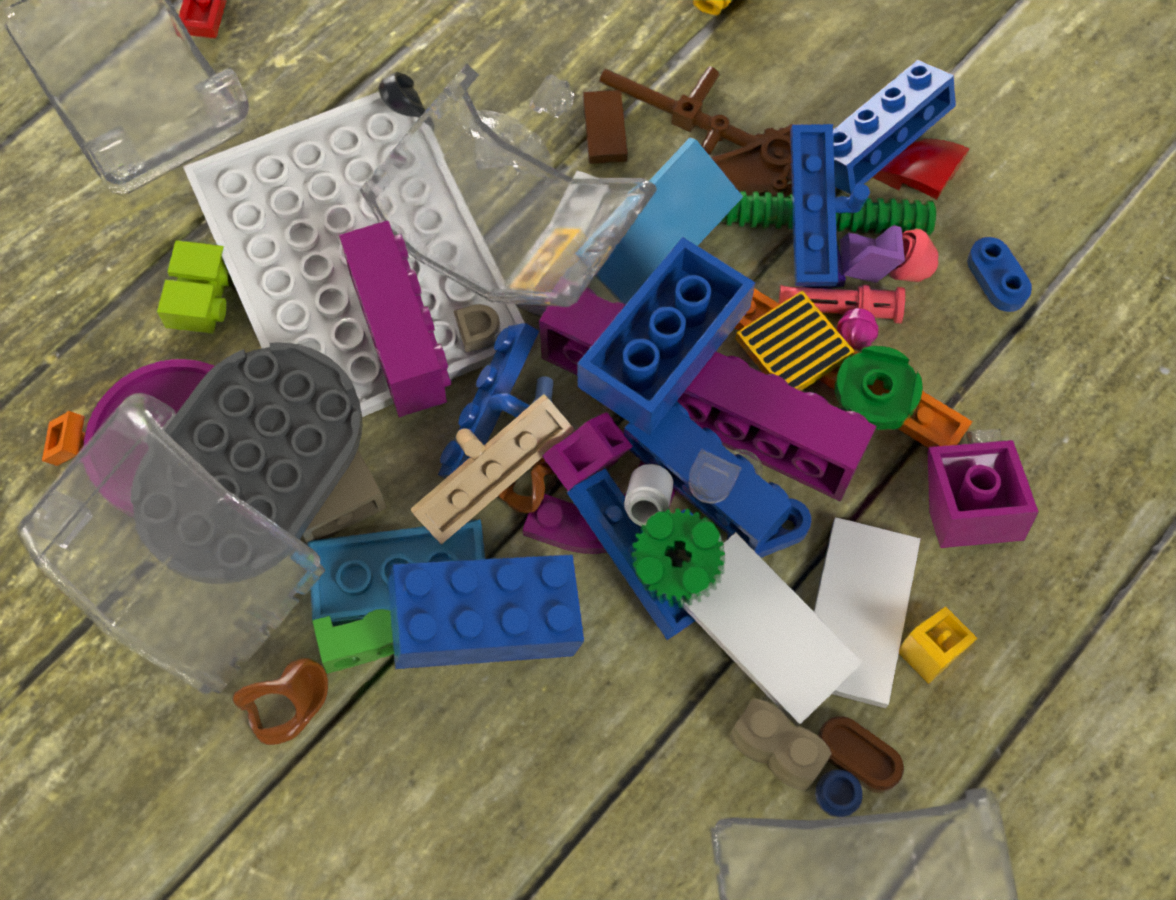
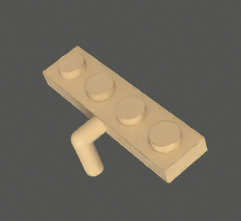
(490, 467)

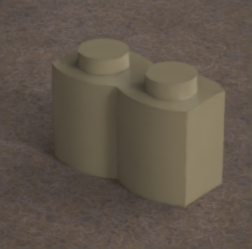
(789, 750)

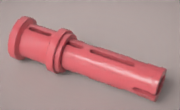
(862, 296)

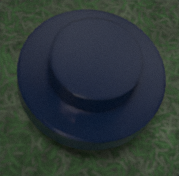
(838, 793)

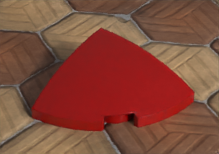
(924, 166)

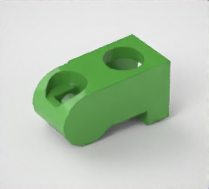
(355, 641)

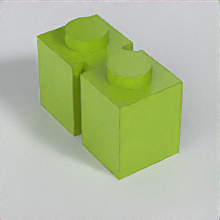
(196, 296)

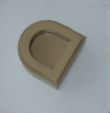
(477, 326)

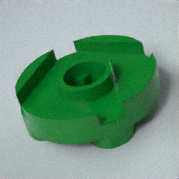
(898, 377)

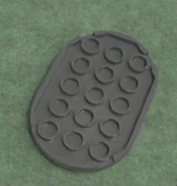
(274, 429)

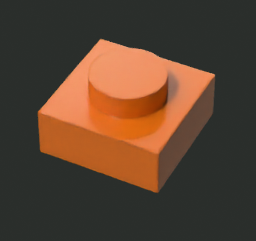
(64, 438)

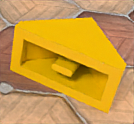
(936, 644)

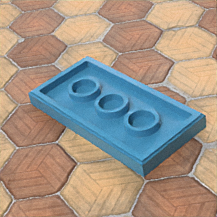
(687, 204)
(362, 565)

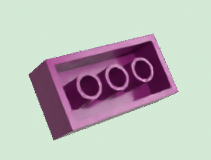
(396, 317)

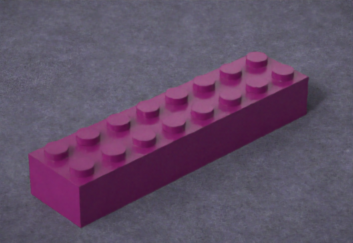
(743, 406)

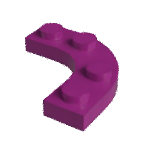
(564, 527)

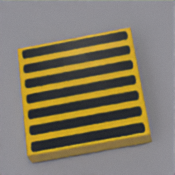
(794, 342)

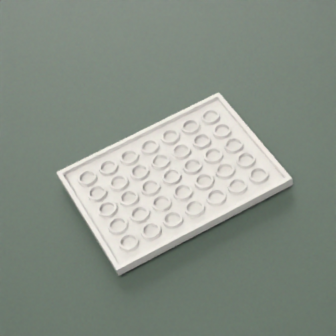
(280, 223)

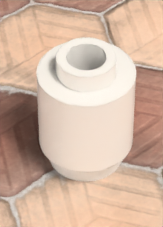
(648, 493)

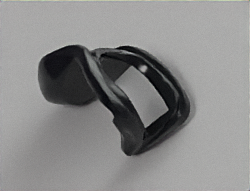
(400, 96)

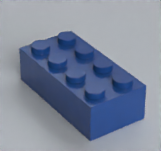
(665, 335)
(484, 611)

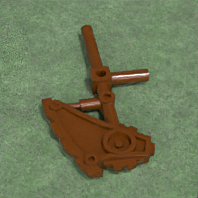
(757, 166)

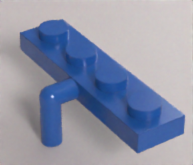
(816, 205)
(493, 393)
(604, 511)

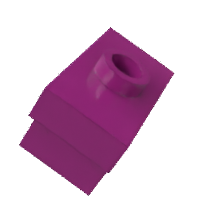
(587, 451)

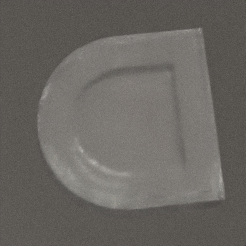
(712, 477)

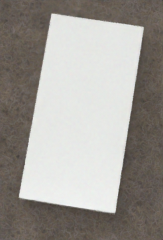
(866, 602)
(773, 634)

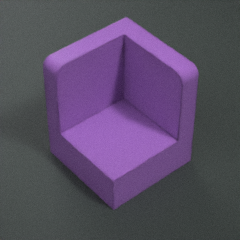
(872, 258)

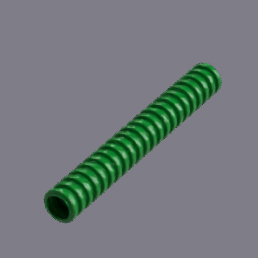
(872, 216)

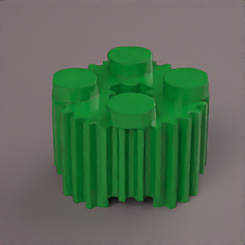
(678, 531)

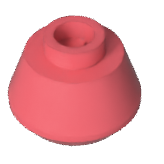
(919, 255)

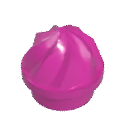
(858, 328)

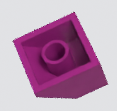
(979, 494)

